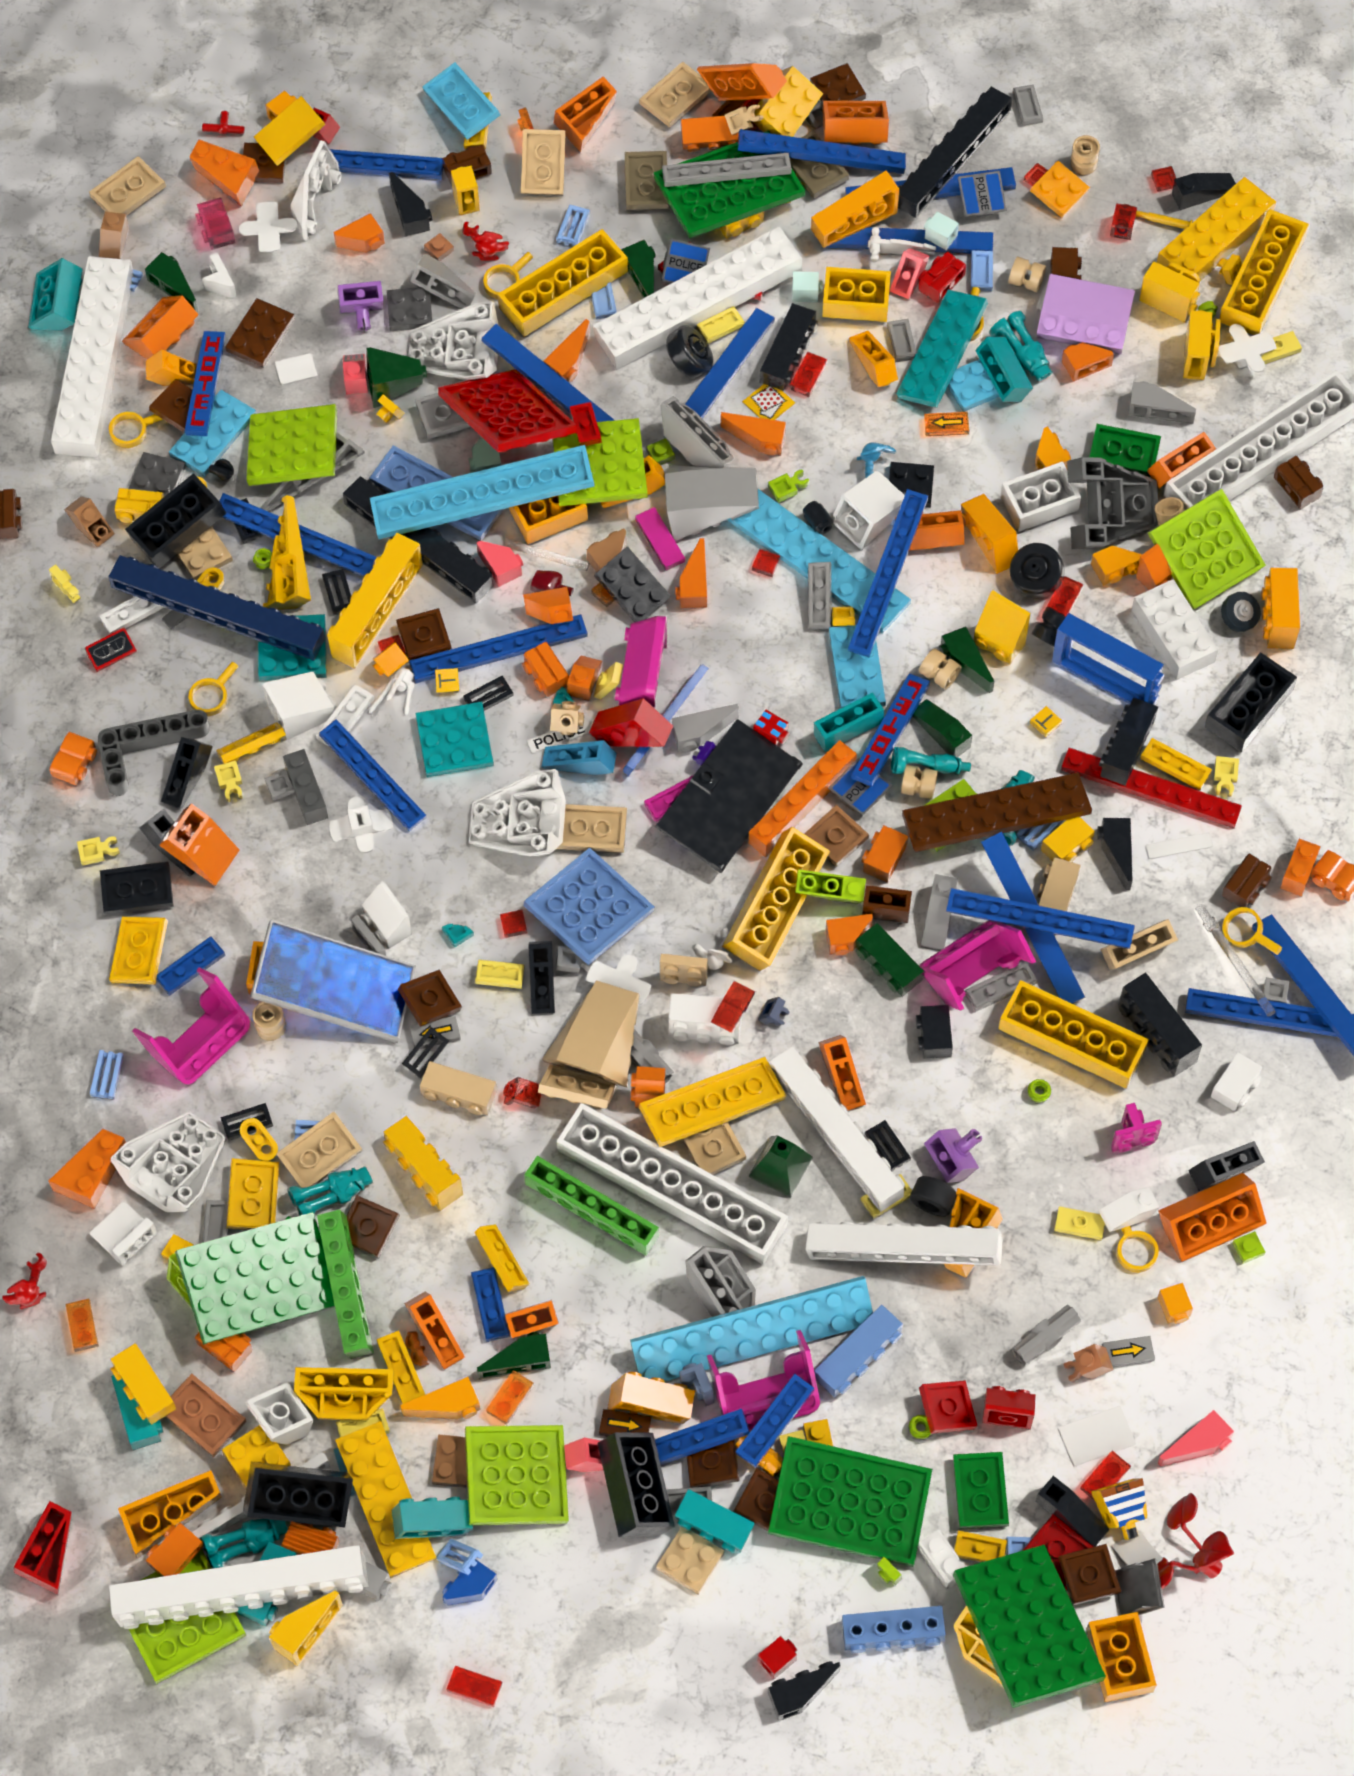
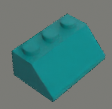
(56, 296)

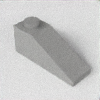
(442, 282)
(1156, 403)
(697, 728)
(937, 916)

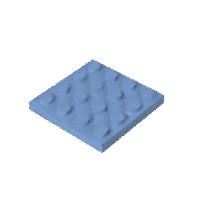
(589, 906)

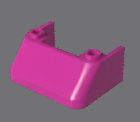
(642, 660)
(972, 958)
(204, 1040)
(759, 1394)

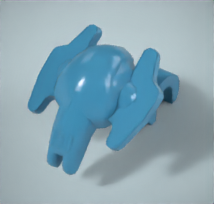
(871, 453)

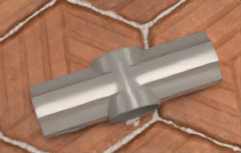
(646, 1055)
(1046, 1335)

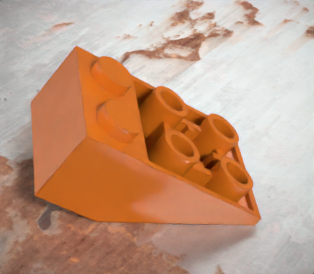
(200, 844)

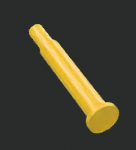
(1164, 219)

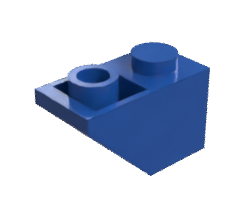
(470, 1587)

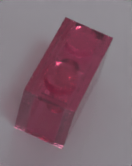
(215, 223)

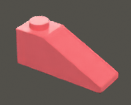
(1202, 1440)

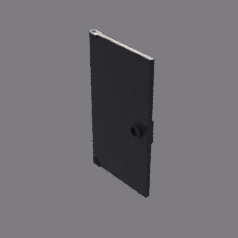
(729, 795)

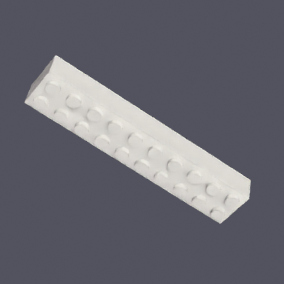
(698, 297)
(92, 357)
(1267, 443)
(672, 1183)
(238, 1586)

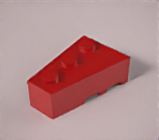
(631, 726)
(46, 1549)

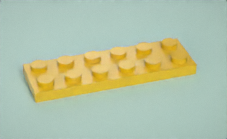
(712, 1101)
(379, 1489)

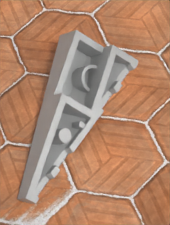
(345, 453)

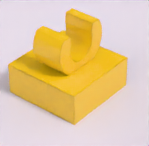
(1230, 268)
(389, 409)

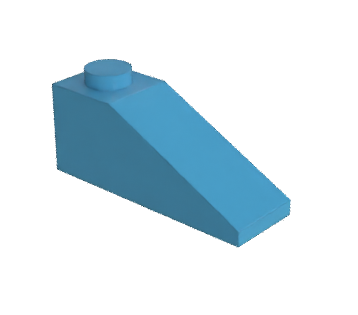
(582, 758)

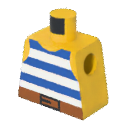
(1122, 1505)

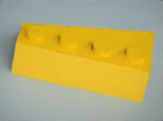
(423, 1163)

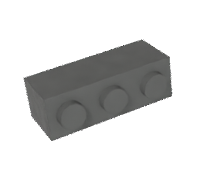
(305, 787)

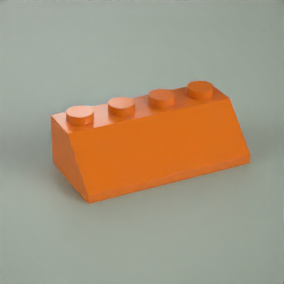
(743, 81)
(1213, 1216)

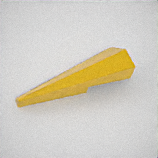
(289, 578)

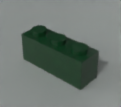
(889, 960)

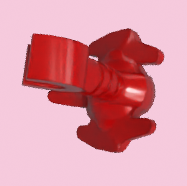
(485, 243)
(27, 1292)

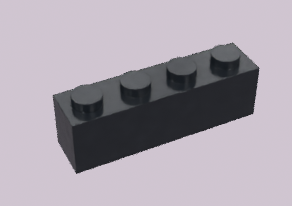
(788, 346)
(1128, 742)

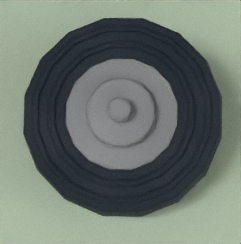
(1240, 611)

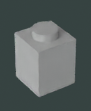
(377, 1581)

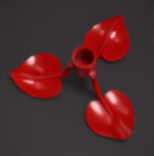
(1208, 1558)

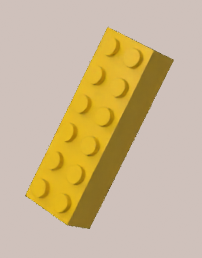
(1219, 229)
(1264, 272)
(563, 282)
(374, 600)
(773, 900)
(1073, 1034)

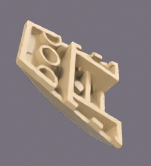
(599, 1034)

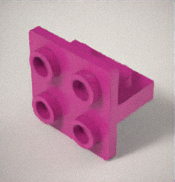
(1134, 1131)

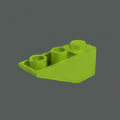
(831, 886)

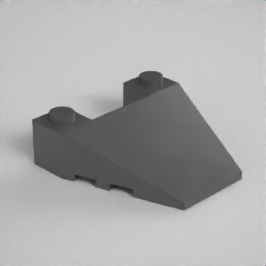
(1118, 502)

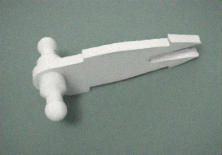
(894, 246)

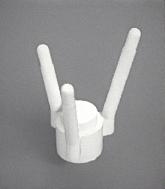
(400, 681)

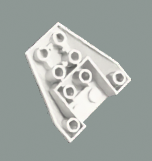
(320, 173)
(454, 343)
(521, 816)
(171, 1162)

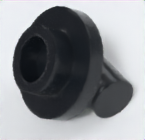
(222, 469)

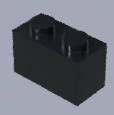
(935, 1031)

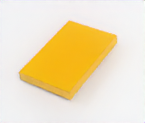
(289, 130)
(138, 950)
(252, 1194)

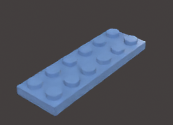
(403, 471)

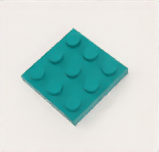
(280, 664)
(454, 739)

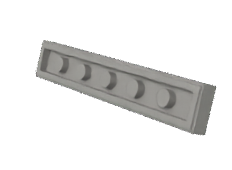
(726, 169)

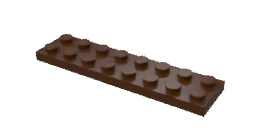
(996, 812)

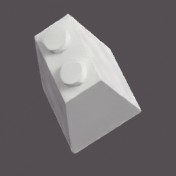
(867, 509)
(298, 702)

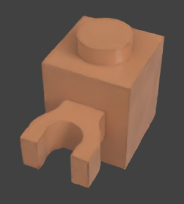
(1090, 1363)

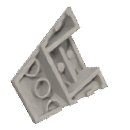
(707, 497)

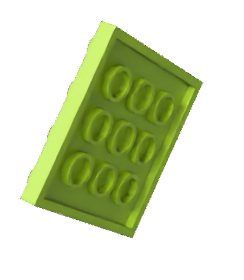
(292, 445)
(614, 464)
(1207, 549)
(516, 1475)
(180, 1644)

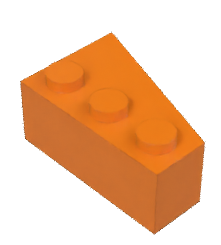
(585, 112)
(226, 169)
(89, 1171)

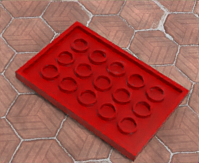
(507, 410)

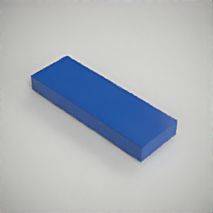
(185, 968)
(490, 1304)

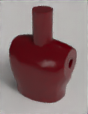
(548, 580)

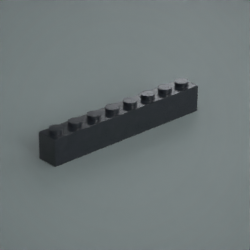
(953, 151)
(436, 552)

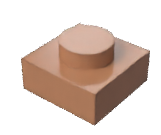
(439, 247)

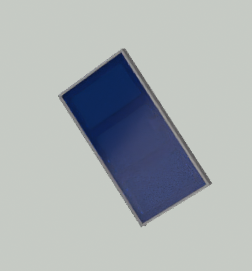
(332, 981)

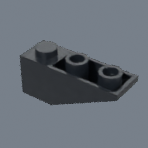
(1069, 1508)
(796, 1694)

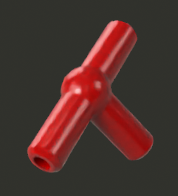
(223, 128)

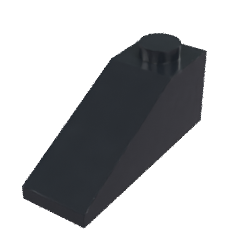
(1200, 188)
(411, 208)
(186, 770)
(155, 831)
(1117, 846)
(541, 977)
(1226, 1165)

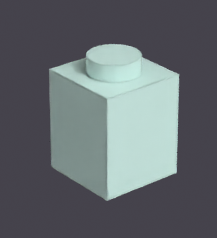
(941, 230)
(806, 287)

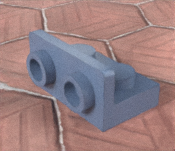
(696, 1376)

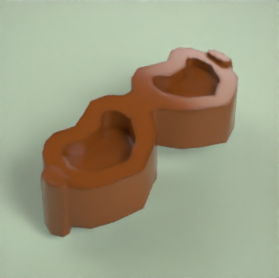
(417, 1353)

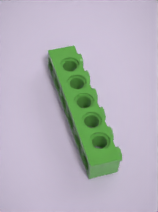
(591, 1205)
(345, 1284)

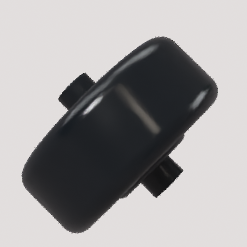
(689, 351)
(1037, 570)

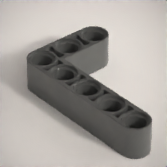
(145, 741)

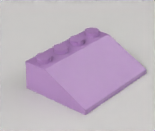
(1085, 313)

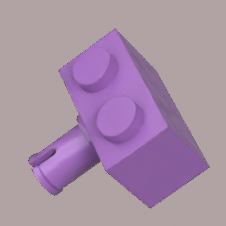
(360, 299)
(953, 1153)

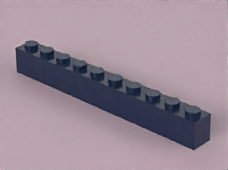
(217, 607)

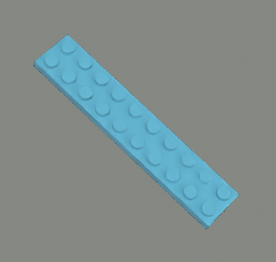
(482, 492)
(799, 545)
(754, 1329)

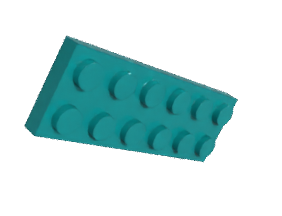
(942, 348)

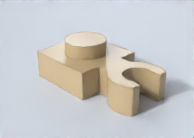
(742, 118)

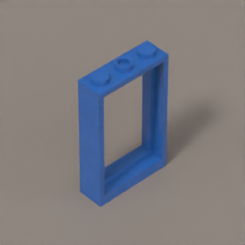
(1112, 649)

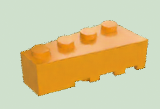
(857, 210)
(154, 1514)

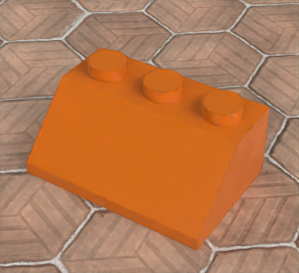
(855, 122)
(161, 326)

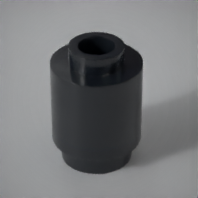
(818, 517)

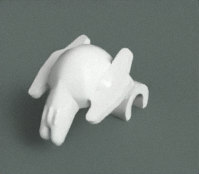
(717, 957)

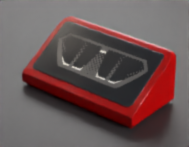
(110, 649)

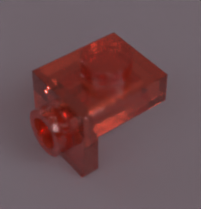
(522, 1092)

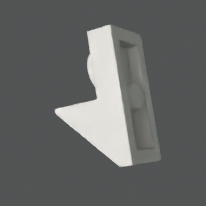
(219, 280)

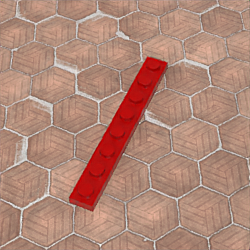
(1157, 790)

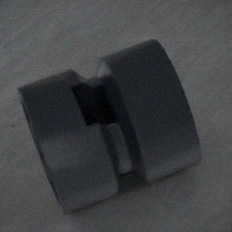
(1048, 629)

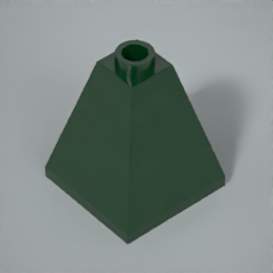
(392, 374)
(781, 1165)

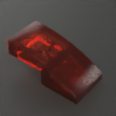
(732, 1006)

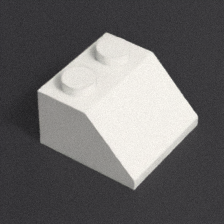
(386, 916)
(281, 1414)

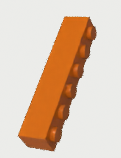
(801, 798)

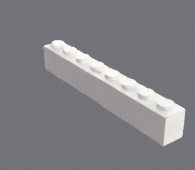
(837, 1129)
(904, 1243)

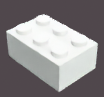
(1040, 496)
(691, 1019)

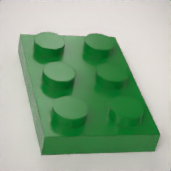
(1126, 448)
(980, 1490)

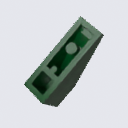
(641, 266)
(168, 277)
(962, 649)
(943, 728)
(522, 1356)

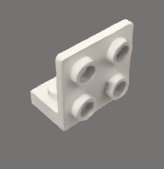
(123, 1233)

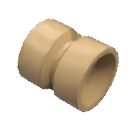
(1085, 155)
(1020, 271)
(1167, 509)
(940, 669)
(919, 782)
(269, 1021)

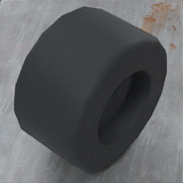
(933, 1196)

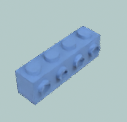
(858, 1351)
(893, 1628)

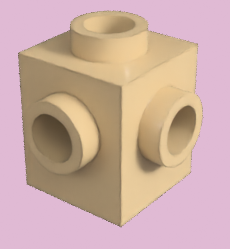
(566, 718)

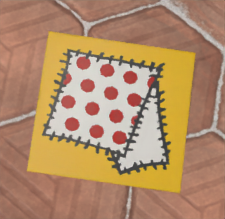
(768, 402)

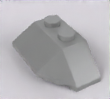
(693, 436)
(719, 1281)

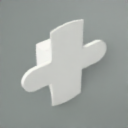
(268, 226)
(1246, 349)
(360, 823)
(620, 976)

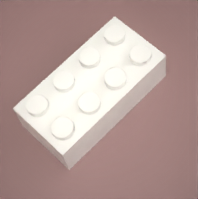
(1174, 629)

